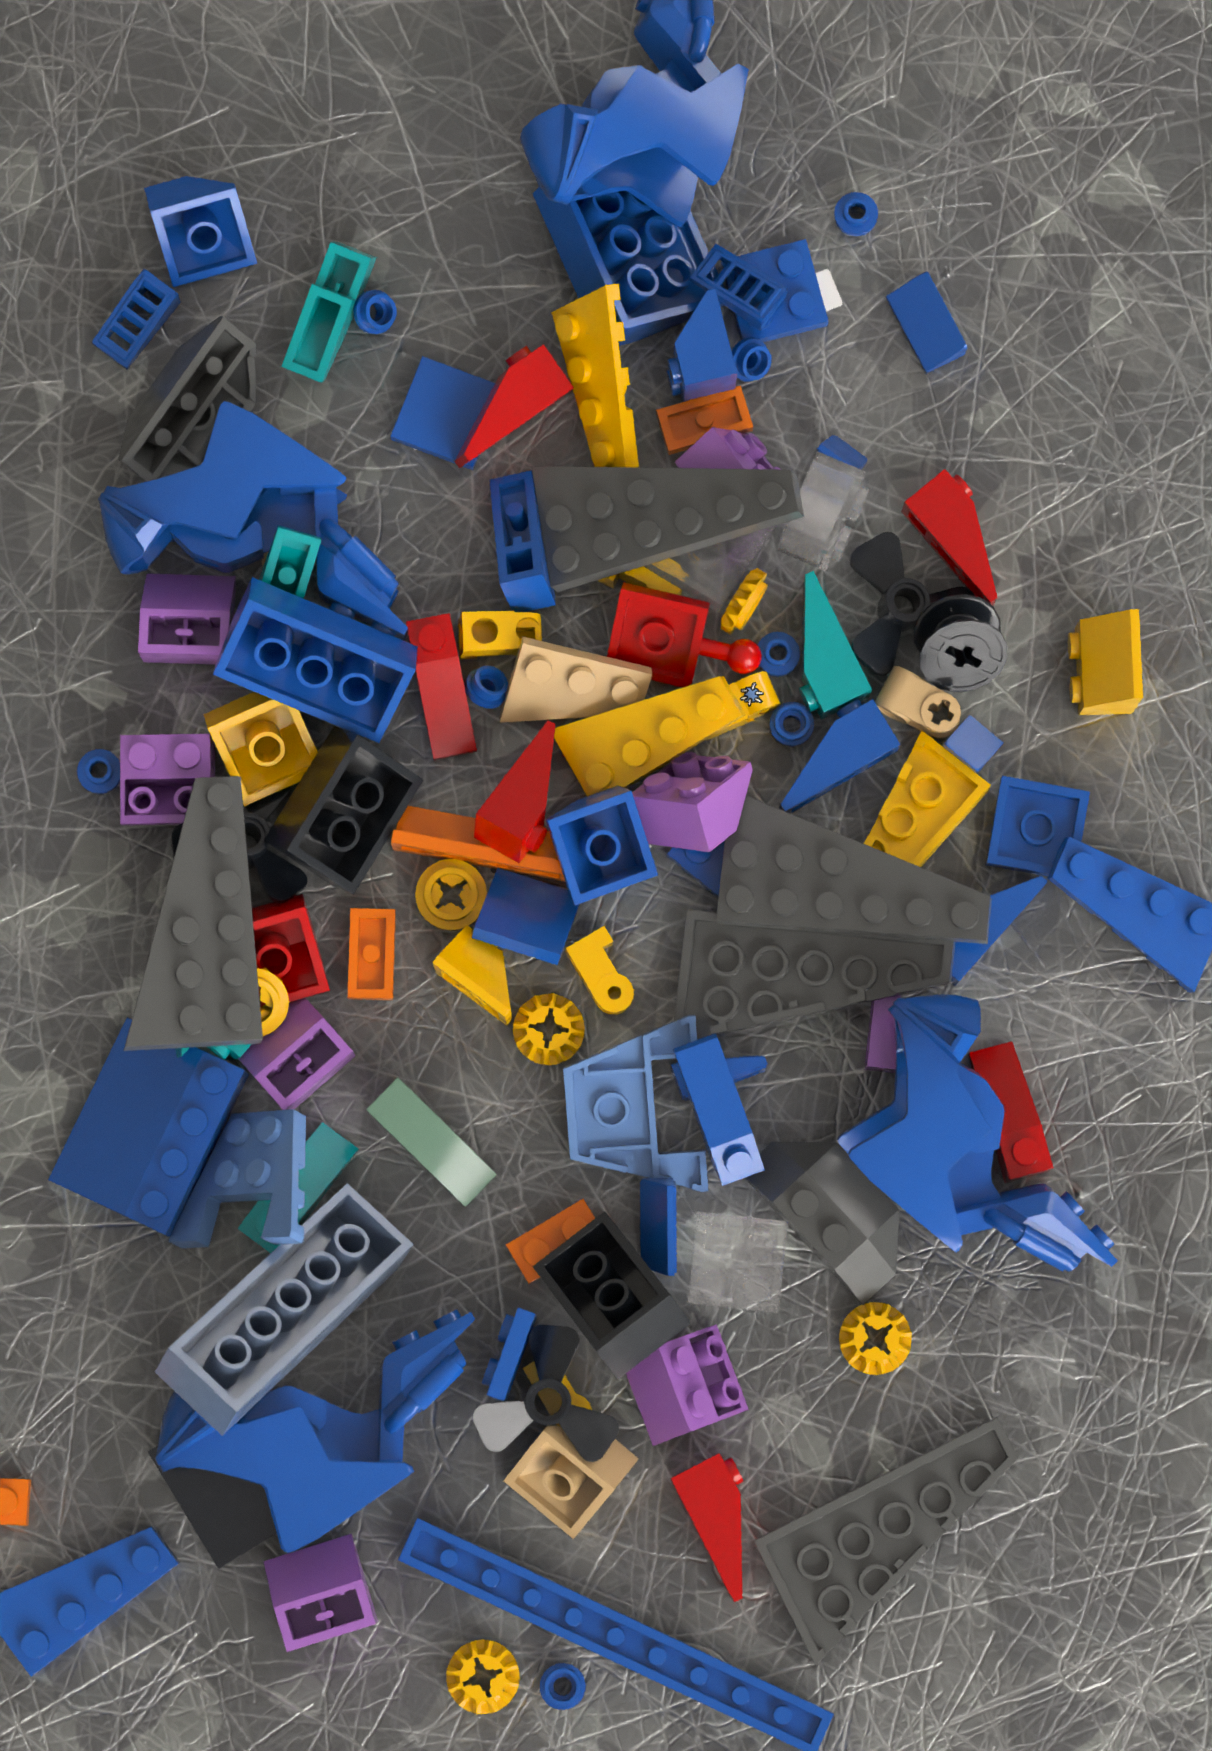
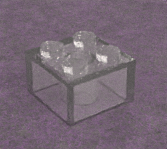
(829, 498)
(737, 1263)

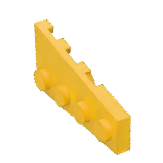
(593, 363)
(645, 735)
(926, 803)

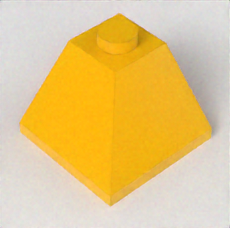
(477, 972)

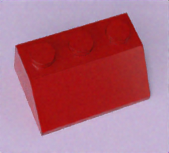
(289, 947)

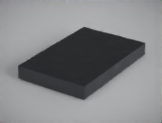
(223, 1510)

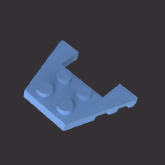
(614, 1109)
(251, 1162)

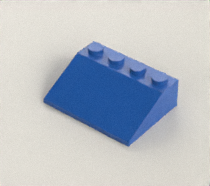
(631, 245)
(148, 1131)

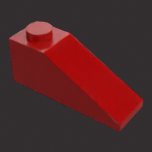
(518, 395)
(951, 527)
(442, 687)
(516, 809)
(1022, 1141)
(715, 1509)

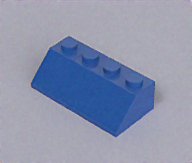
(316, 660)

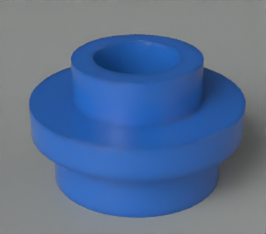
(853, 226)
(384, 307)
(757, 363)
(784, 666)
(486, 687)
(791, 710)
(99, 785)
(556, 1700)

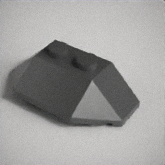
(180, 408)
(832, 1211)

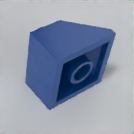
(702, 354)
(601, 844)

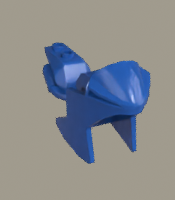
(642, 126)
(231, 509)
(939, 1142)
(315, 1456)

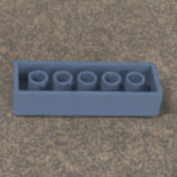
(283, 1309)

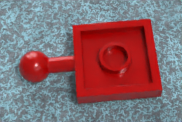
(667, 635)

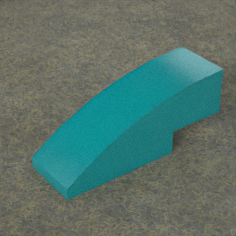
(328, 311)

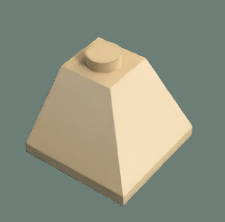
(563, 1483)

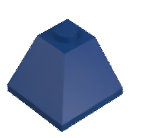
(199, 228)

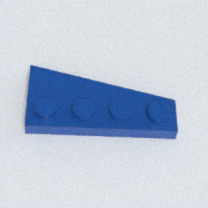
(1140, 908)
(67, 1603)

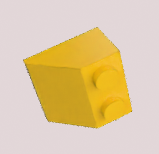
(1107, 664)
(261, 744)

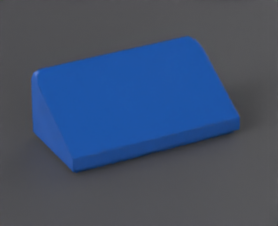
(927, 322)
(658, 1224)

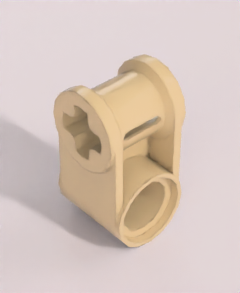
(911, 698)

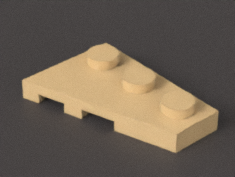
(569, 683)

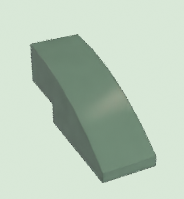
(431, 1142)

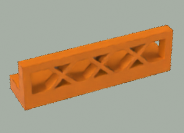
(452, 837)

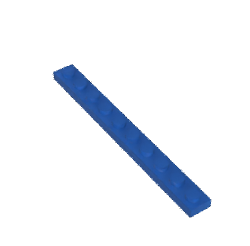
(616, 1636)

